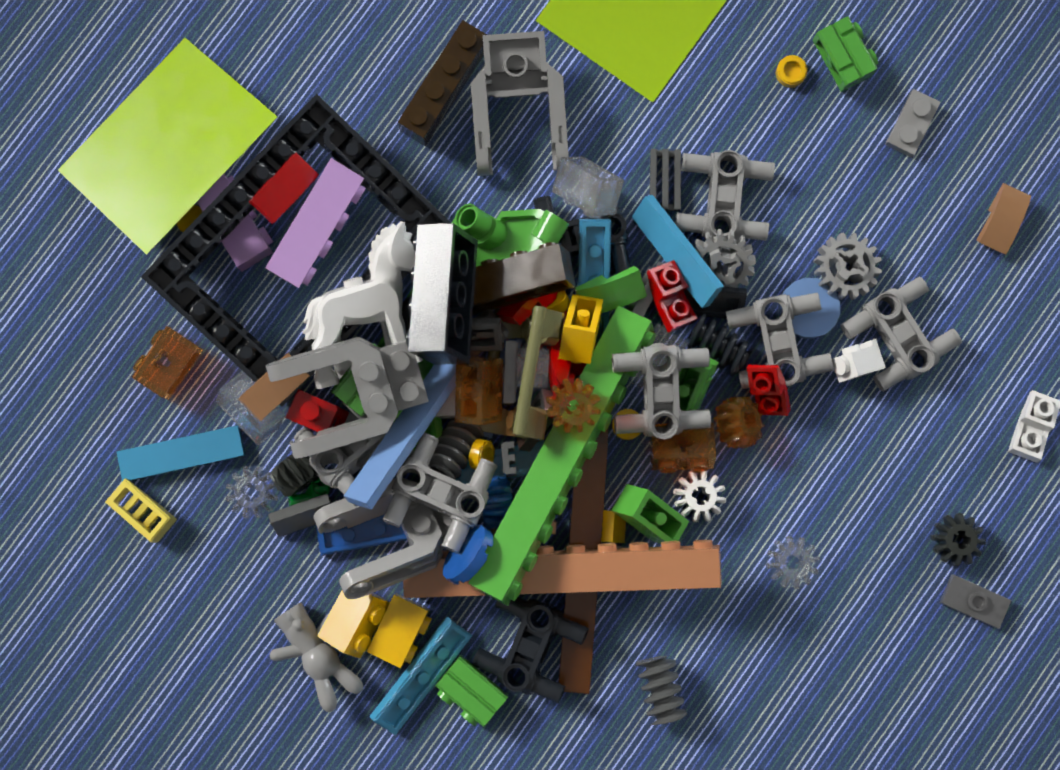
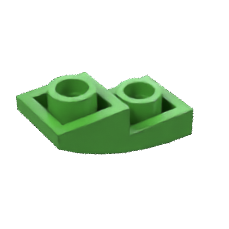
(615, 291)

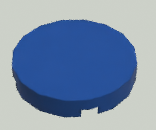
(470, 557)

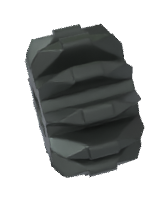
(293, 475)
(953, 550)

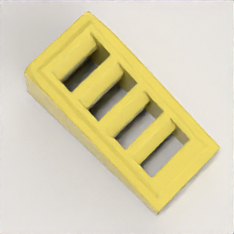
(161, 528)

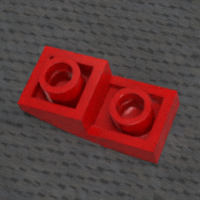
(284, 188)
(668, 294)
(521, 311)
(558, 368)
(769, 389)

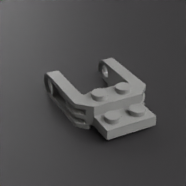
(516, 69)
(385, 381)
(422, 526)

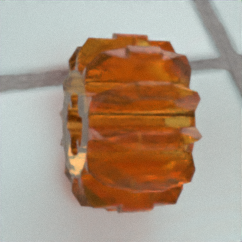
(563, 415)
(738, 422)

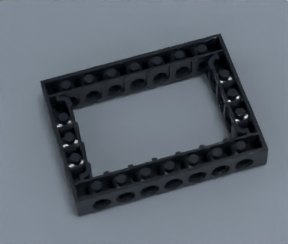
(310, 125)

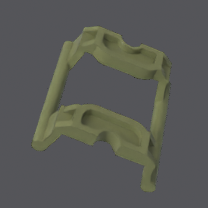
(525, 421)

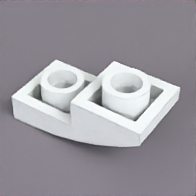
(1034, 425)

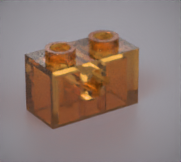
(163, 379)
(479, 391)
(698, 448)

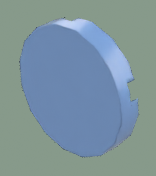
(814, 323)

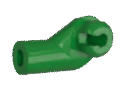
(314, 490)

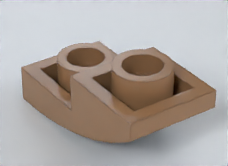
(1005, 218)
(267, 395)

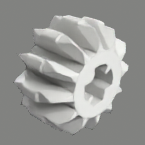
(707, 489)

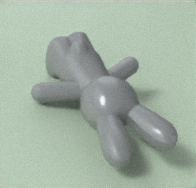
(317, 657)

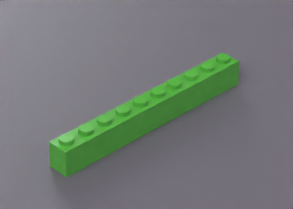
(559, 465)

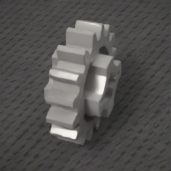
(731, 253)
(837, 261)

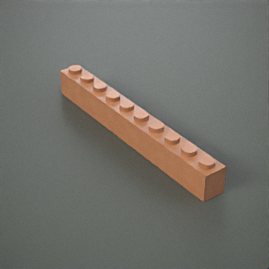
(596, 570)

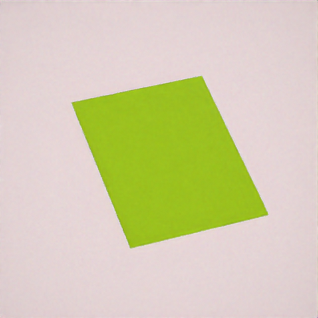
(632, 38)
(166, 145)

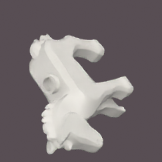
(364, 301)

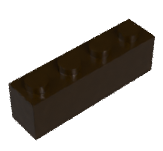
(443, 84)
(522, 277)

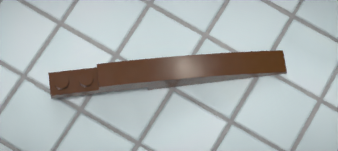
(584, 529)

